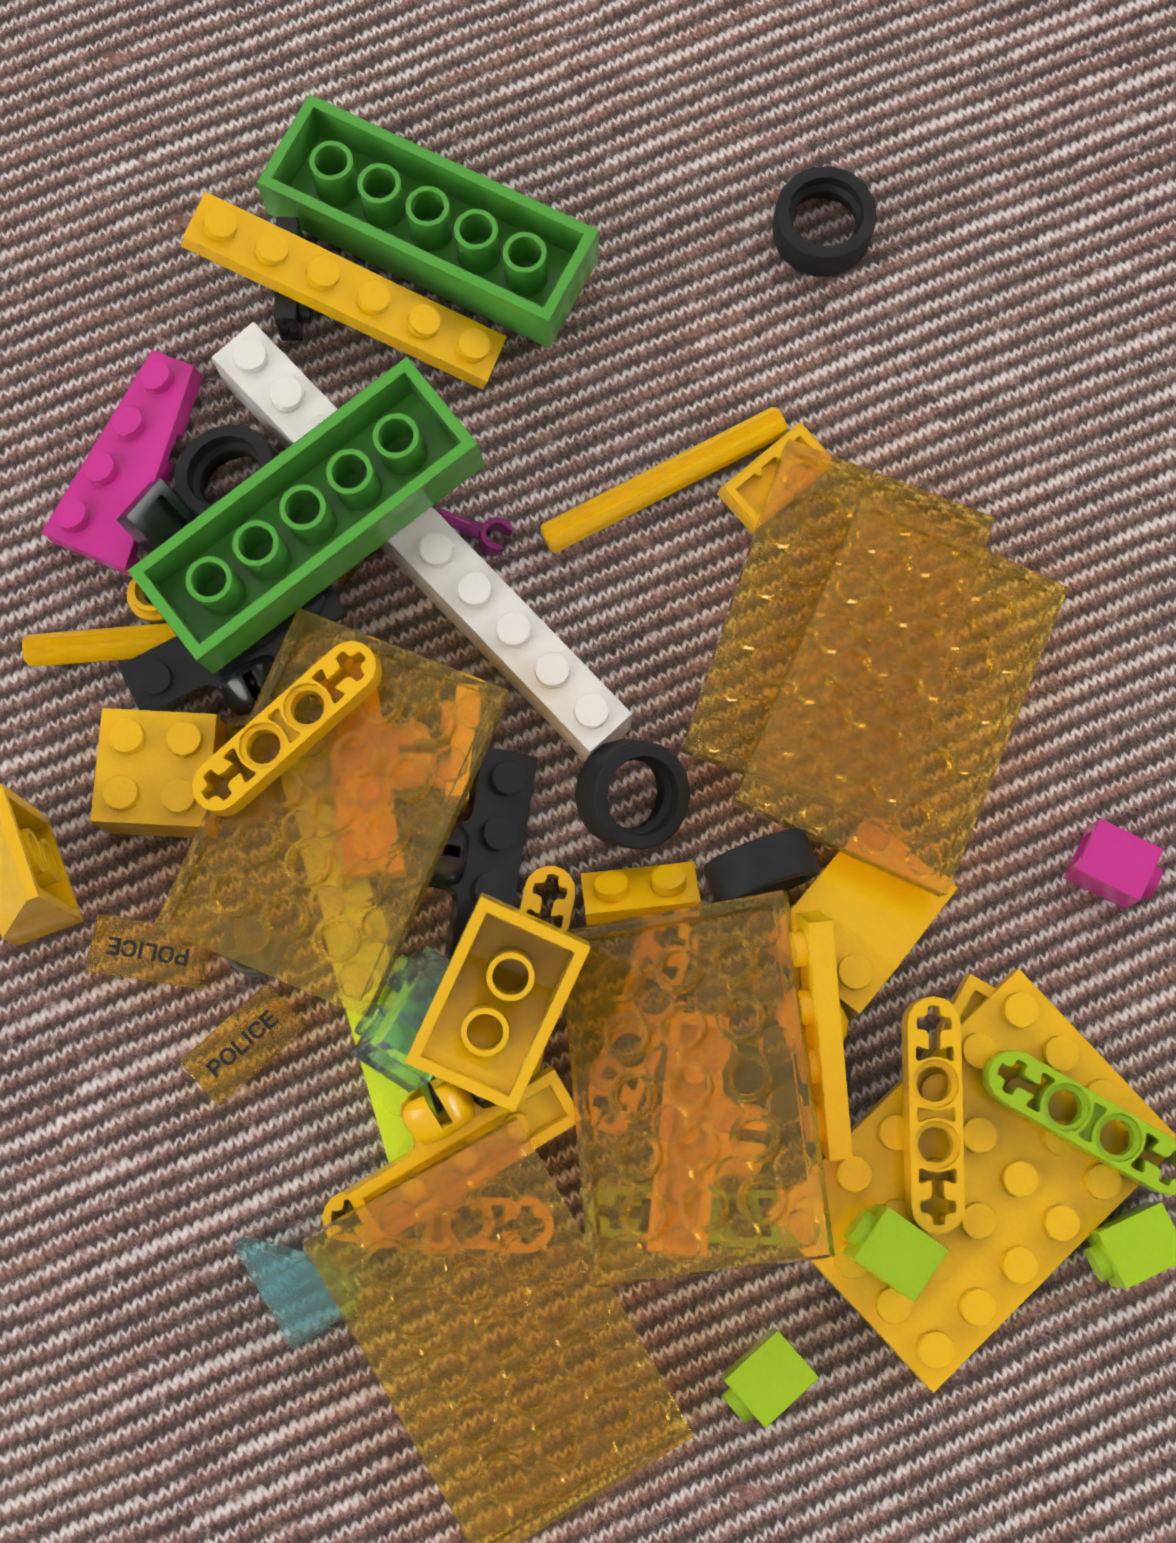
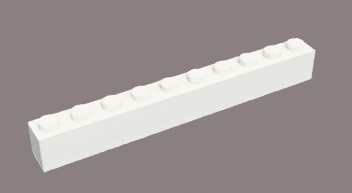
(442, 564)

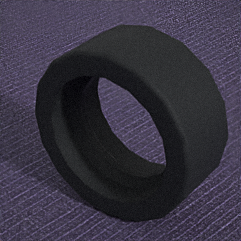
(834, 185)
(209, 453)
(670, 802)
(762, 866)

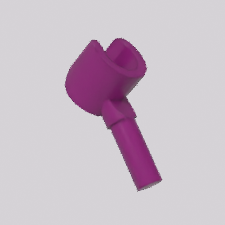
(479, 530)

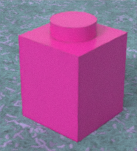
(1115, 864)

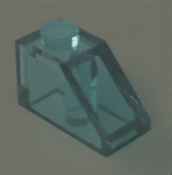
(289, 1287)

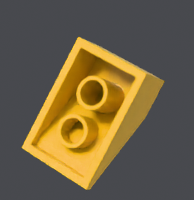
(33, 877)
(873, 923)
(498, 1002)

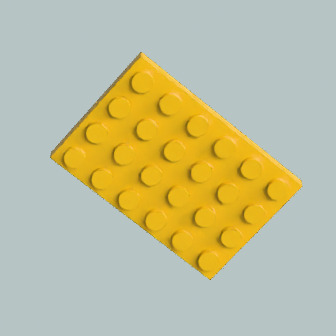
(1024, 1188)

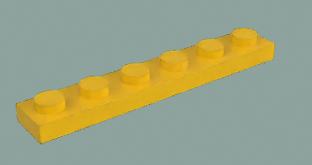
(342, 290)

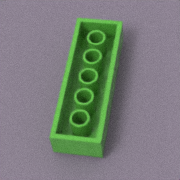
(429, 220)
(308, 516)

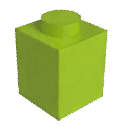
(1133, 1246)
(893, 1250)
(766, 1379)

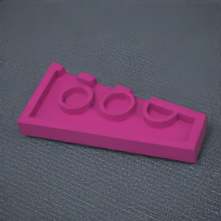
(124, 461)

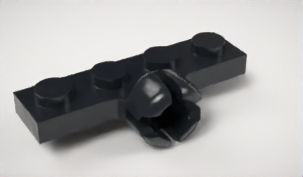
(172, 673)
(489, 843)

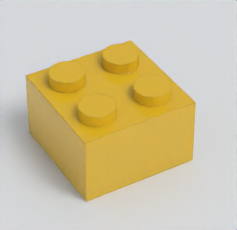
(149, 769)

